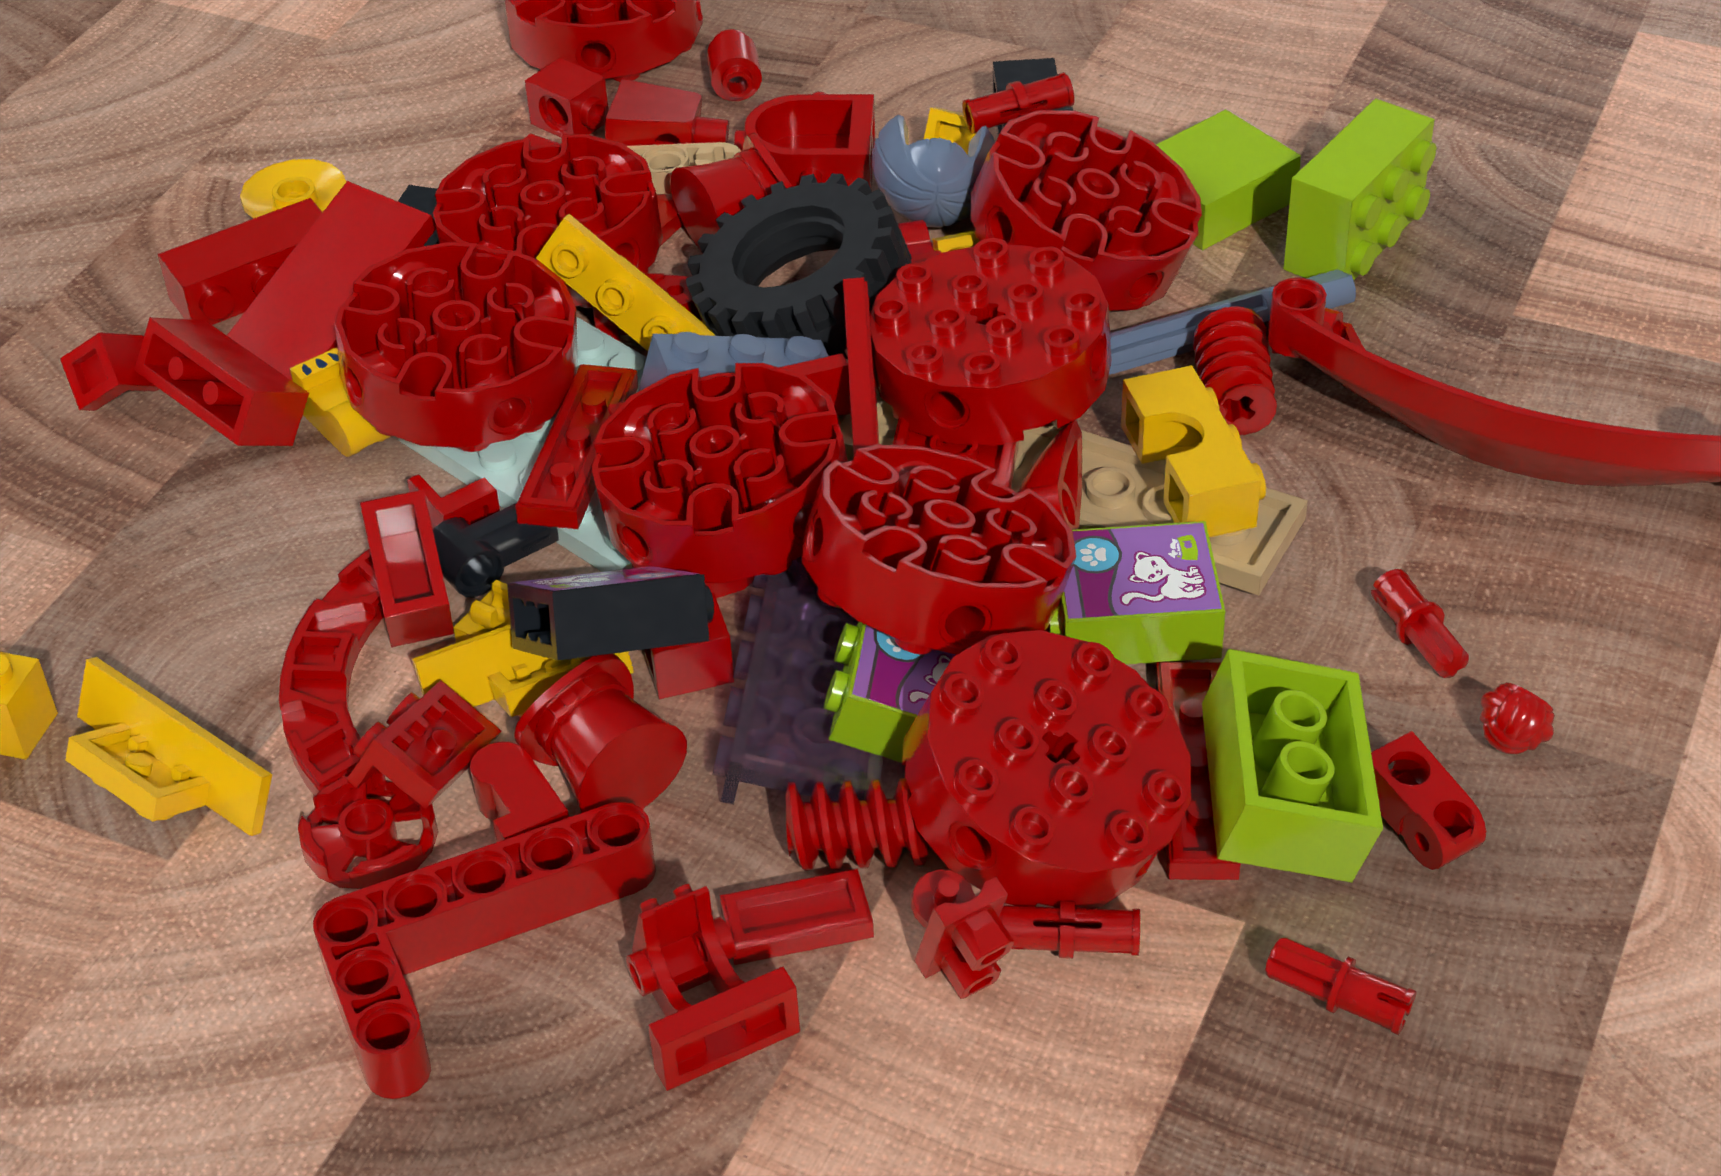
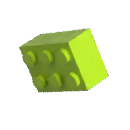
(1359, 192)
(1290, 766)

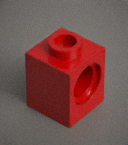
(567, 99)

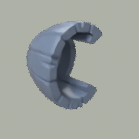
(928, 177)

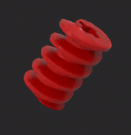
(1236, 365)
(852, 825)

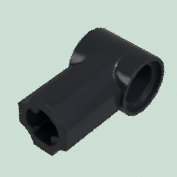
(478, 552)

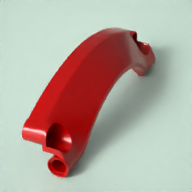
(1481, 427)

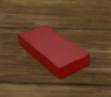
(797, 916)

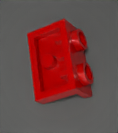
(425, 744)

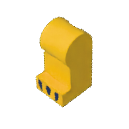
(329, 405)

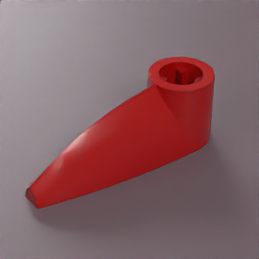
(1059, 474)

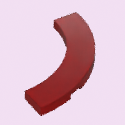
(319, 675)

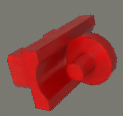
(961, 930)

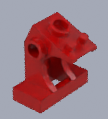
(682, 948)

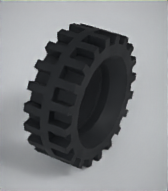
(781, 230)

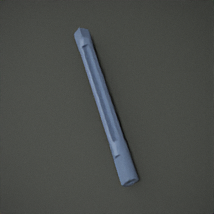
(1175, 333)

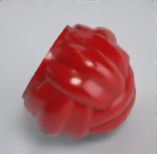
(1515, 719)

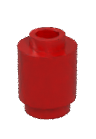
(734, 65)

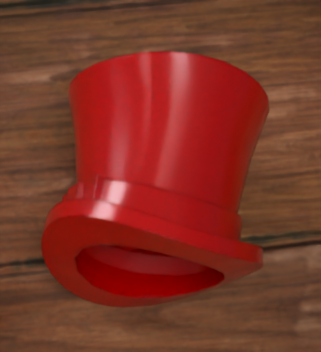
(718, 187)
(602, 736)

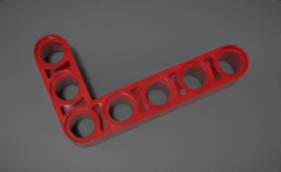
(459, 907)

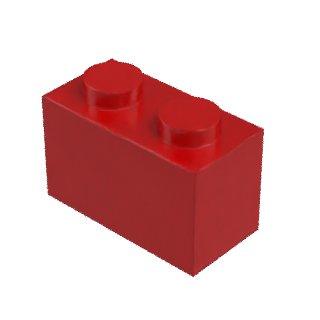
(407, 568)

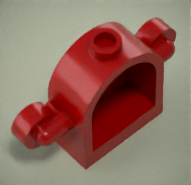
(816, 134)

